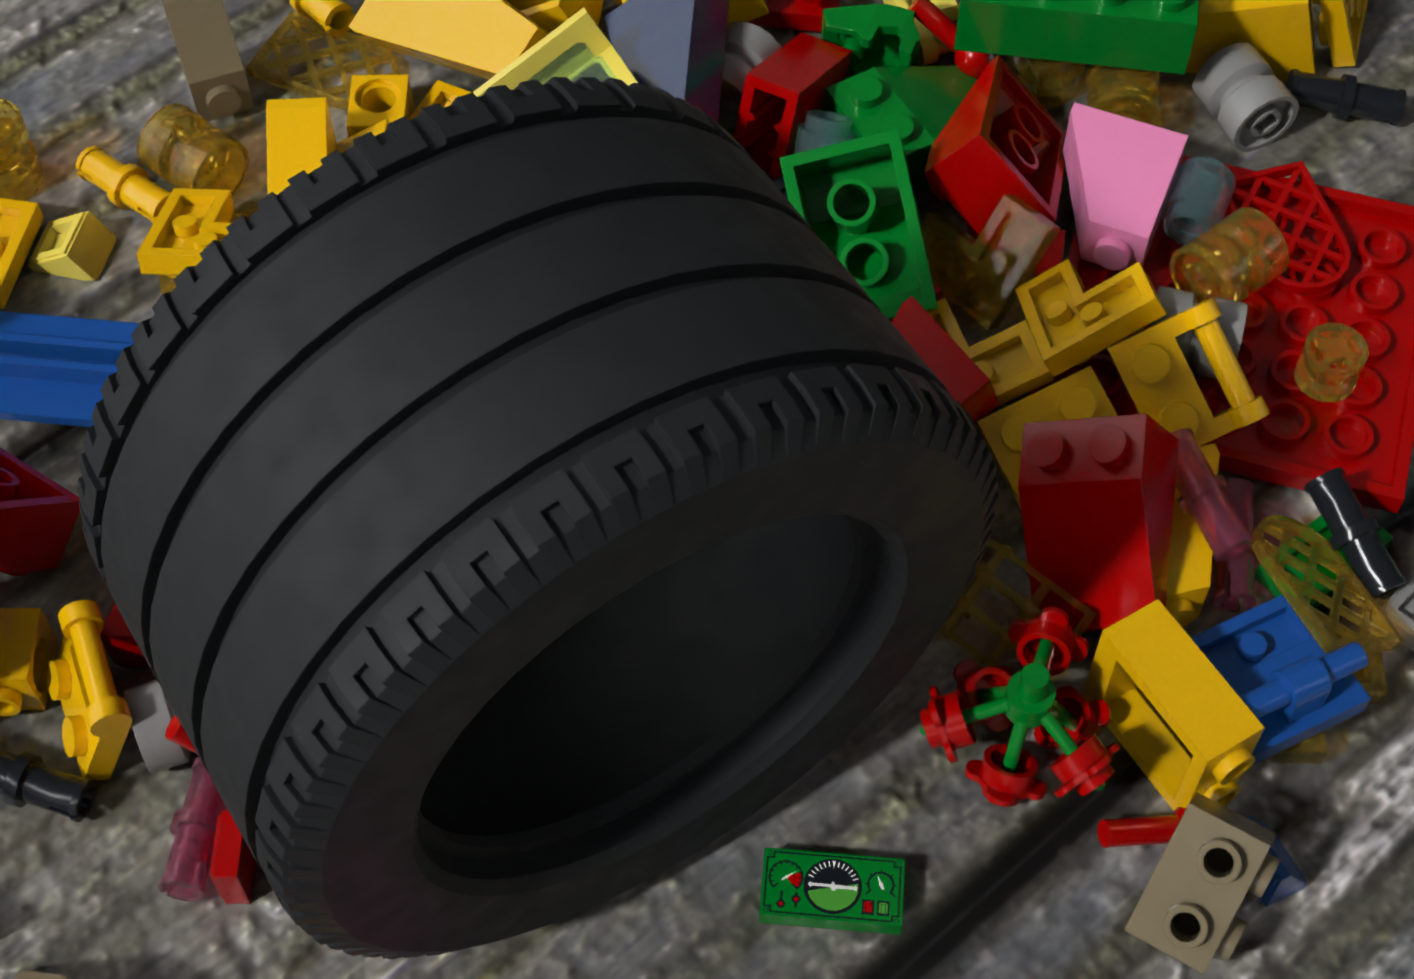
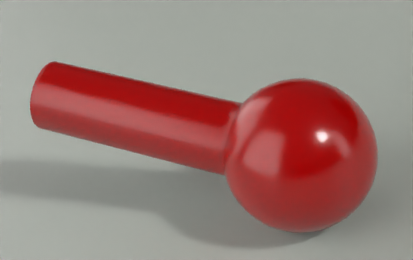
(945, 29)
(1138, 830)

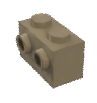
(1202, 883)

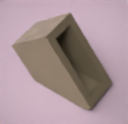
(209, 57)

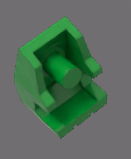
(875, 33)

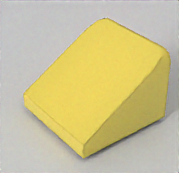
(73, 247)

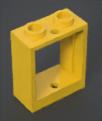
(1172, 708)

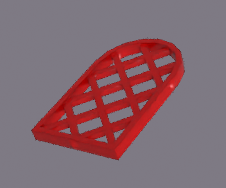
(1315, 200)

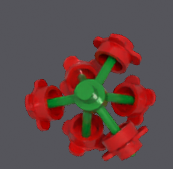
(1028, 701)

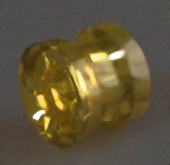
(1329, 346)

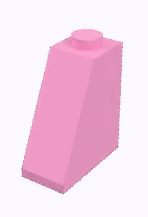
(1118, 183)

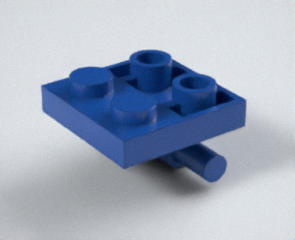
(1285, 674)

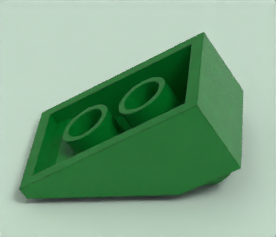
(902, 98)
(867, 214)

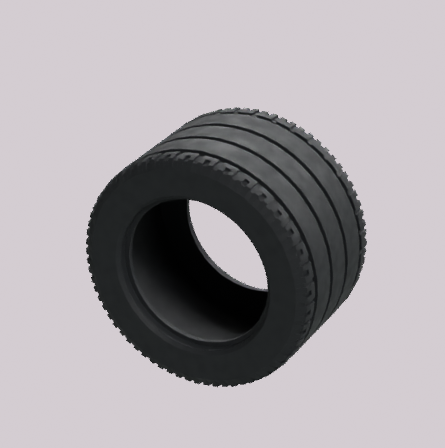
(522, 510)

